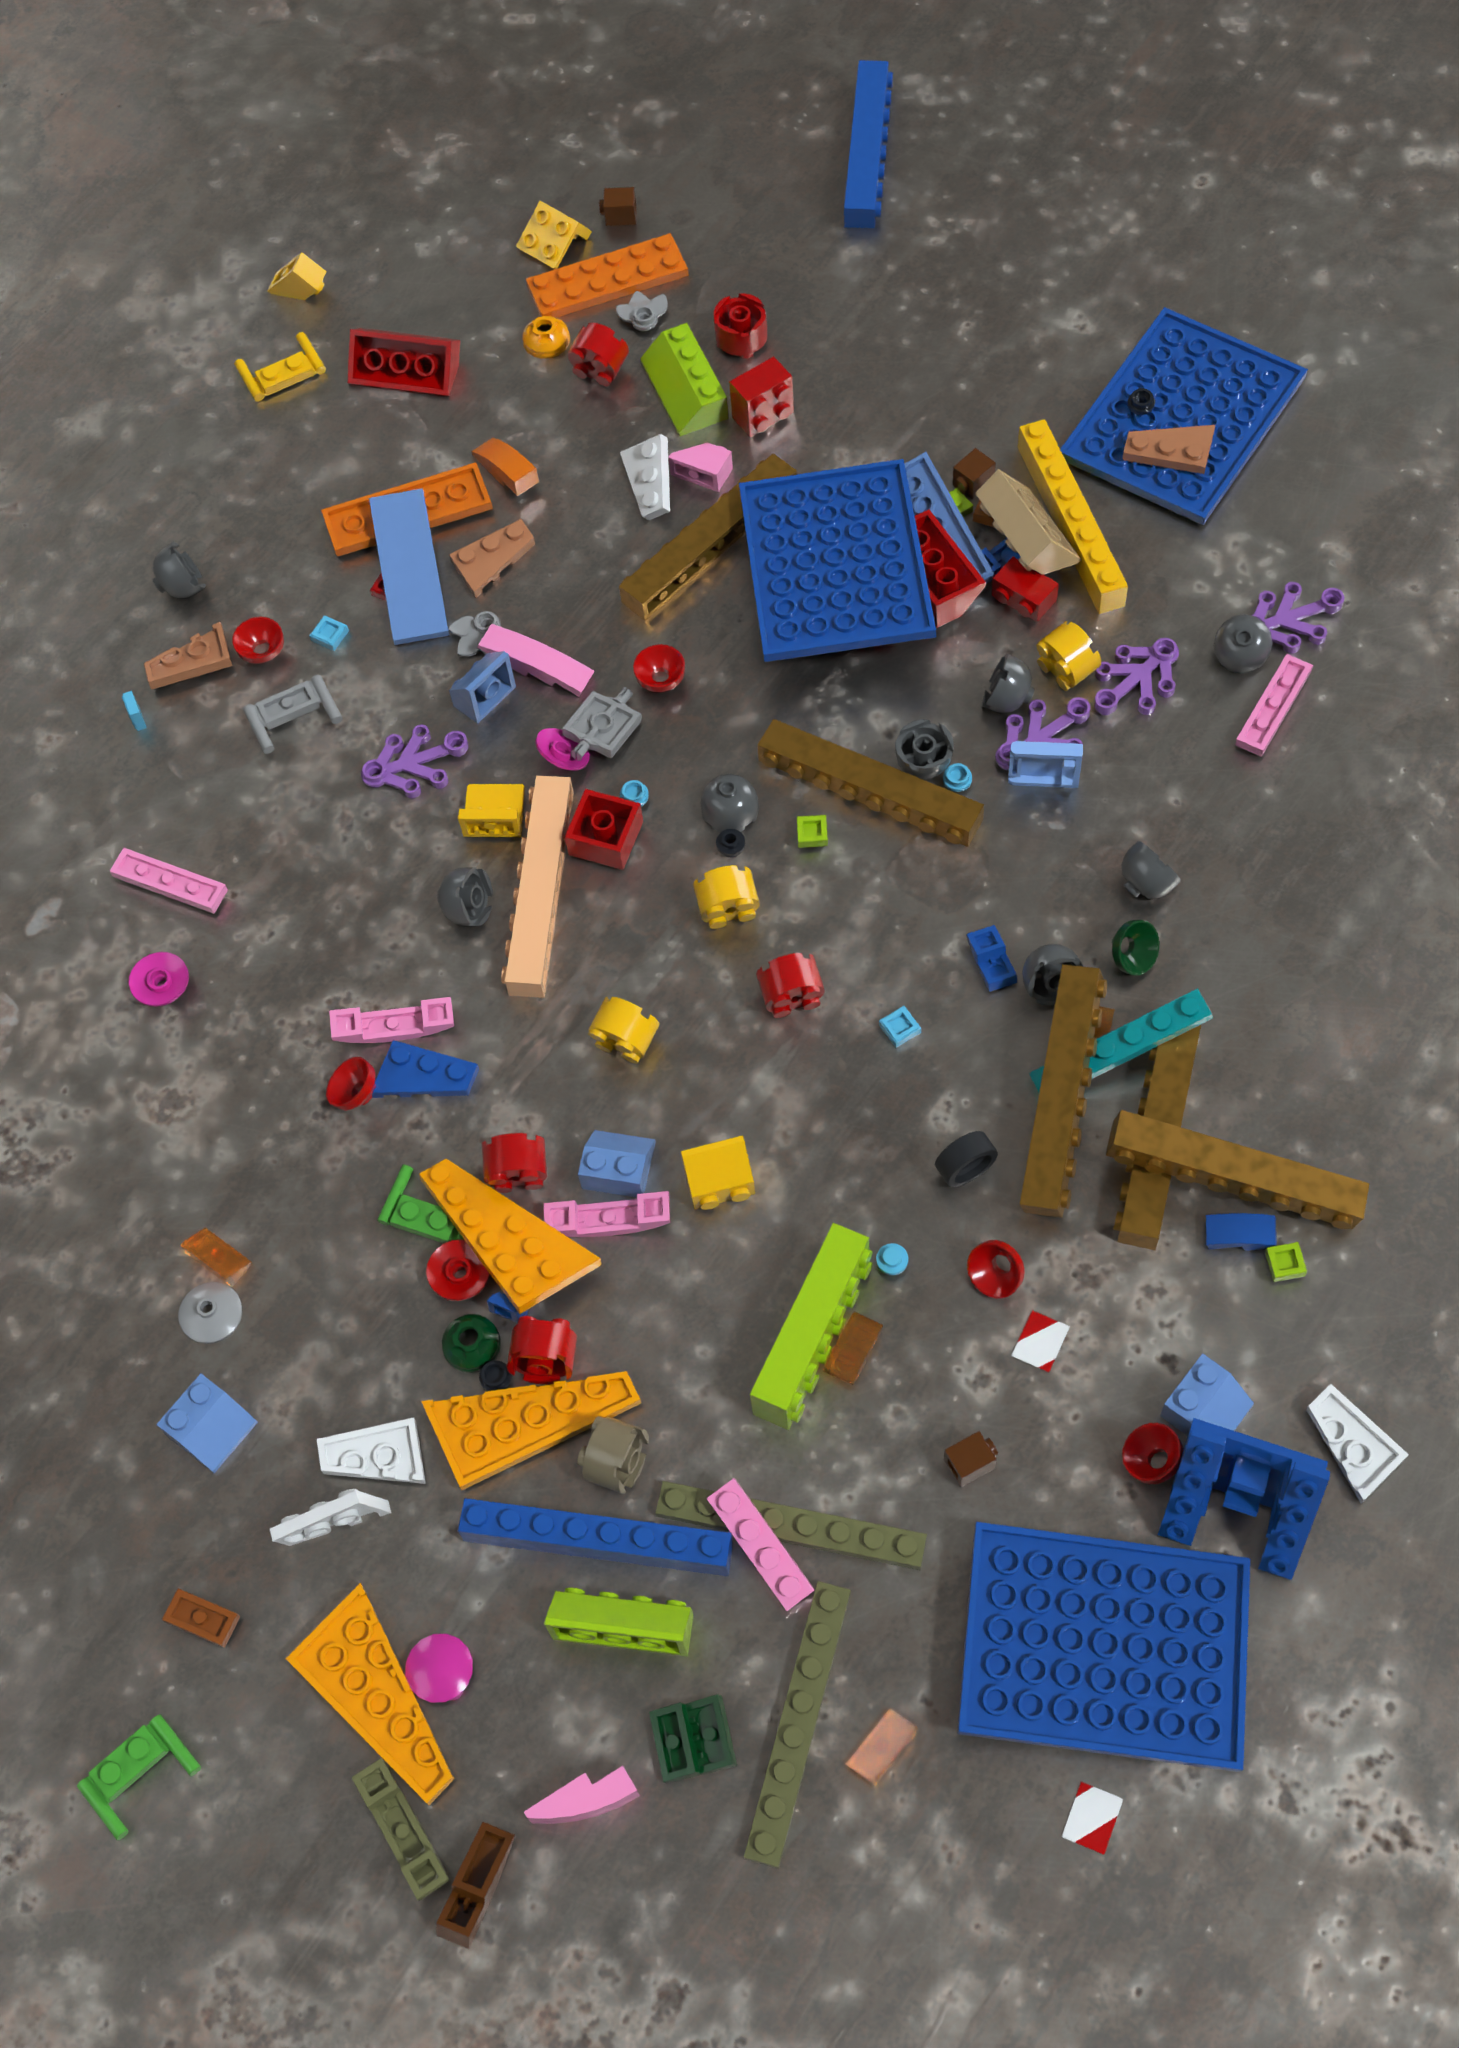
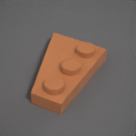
(1171, 447)
(488, 556)

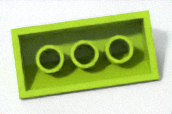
(685, 381)
(620, 1622)

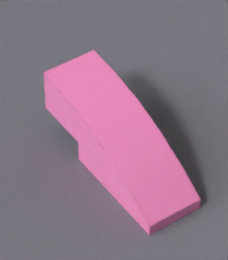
(583, 1800)

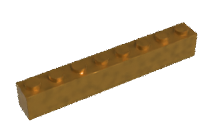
(694, 546)
(870, 783)
(1062, 1091)
(1166, 1100)
(1237, 1170)

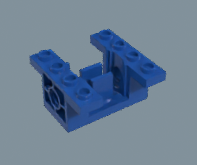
(1251, 1475)

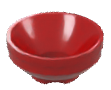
(256, 632)
(659, 659)
(348, 1080)
(986, 1273)
(1144, 1444)

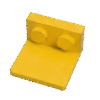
(550, 235)
(493, 810)

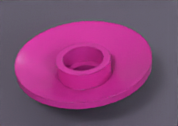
(558, 749)
(153, 970)

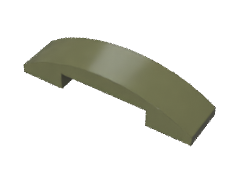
(401, 1829)

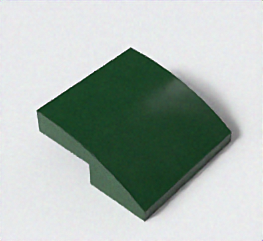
(692, 1738)

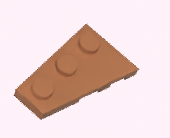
(196, 658)

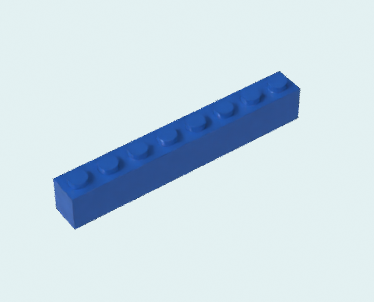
(867, 144)
(596, 1537)

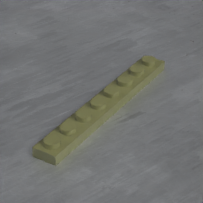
(803, 1527)
(797, 1725)

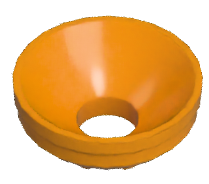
(548, 343)

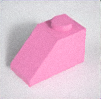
(702, 465)

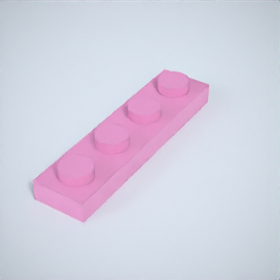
(1273, 705)
(169, 880)
(760, 1544)

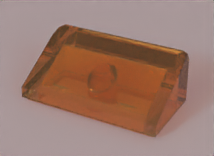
(216, 1256)
(882, 1747)

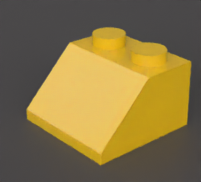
(718, 1173)

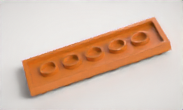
(607, 277)
(447, 499)

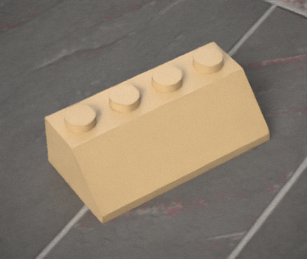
(1025, 525)

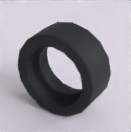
(966, 1159)

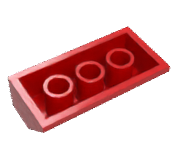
(402, 361)
(949, 574)

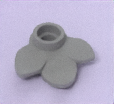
(642, 311)
(472, 630)

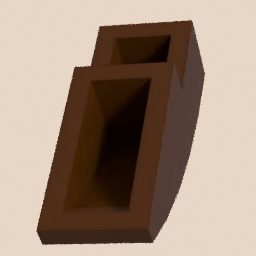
(474, 1885)

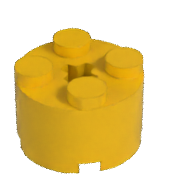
(1067, 655)
(726, 896)
(623, 1028)

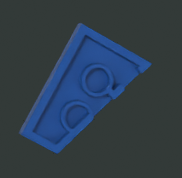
(422, 1071)

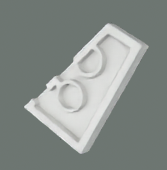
(649, 475)
(1355, 1442)
(375, 1452)
(322, 1515)

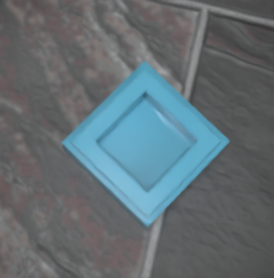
(329, 633)
(134, 711)
(900, 1026)

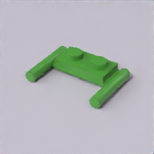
(414, 1214)
(128, 1764)

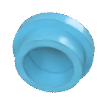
(957, 777)
(635, 791)
(892, 1259)

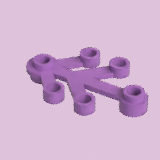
(1290, 618)
(1138, 674)
(1044, 735)
(411, 761)

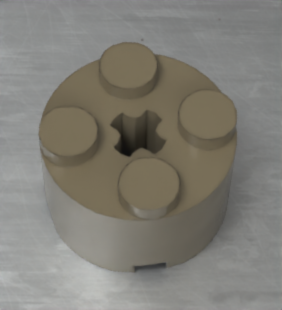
(613, 1454)

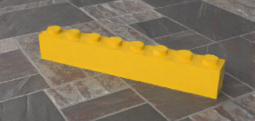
(1072, 516)

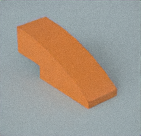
(506, 465)

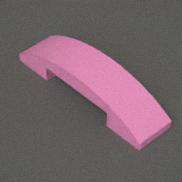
(392, 1024)
(609, 1218)

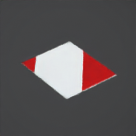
(1040, 1341)
(1092, 1818)

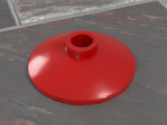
(445, 1263)

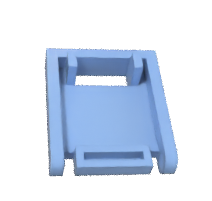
(1042, 764)

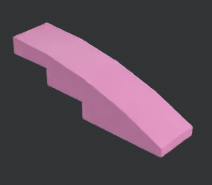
(537, 659)

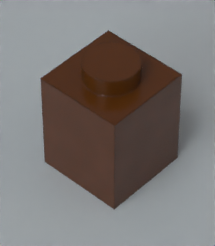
(619, 206)
(972, 472)
(971, 1458)

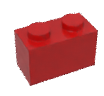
(1024, 590)

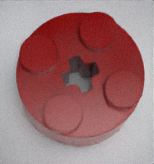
(740, 325)
(597, 354)
(790, 984)
(514, 1162)
(542, 1350)

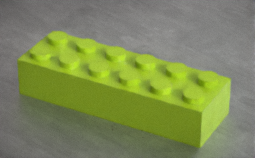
(811, 1326)

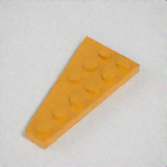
(513, 1245)
(513, 1424)
(363, 1681)

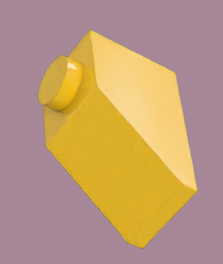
(298, 279)

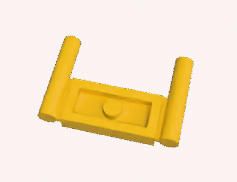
(284, 372)

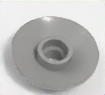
(217, 1323)

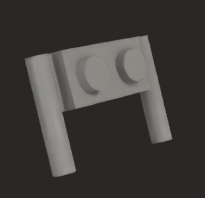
(288, 706)

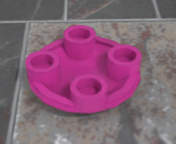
(439, 1668)

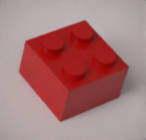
(761, 396)
(604, 829)

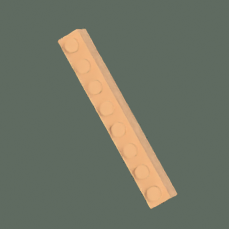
(539, 887)

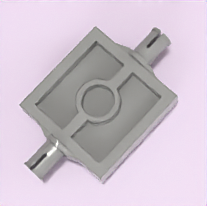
(602, 724)

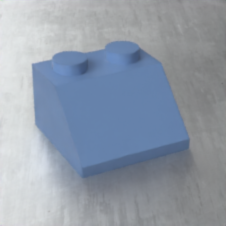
(483, 686)
(616, 1163)
(1208, 1395)
(207, 1423)

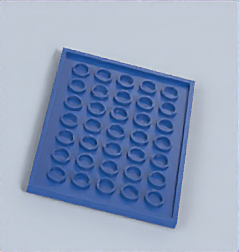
(1196, 381)
(836, 561)
(1106, 1647)

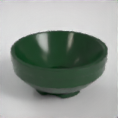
(1142, 947)
(472, 1357)

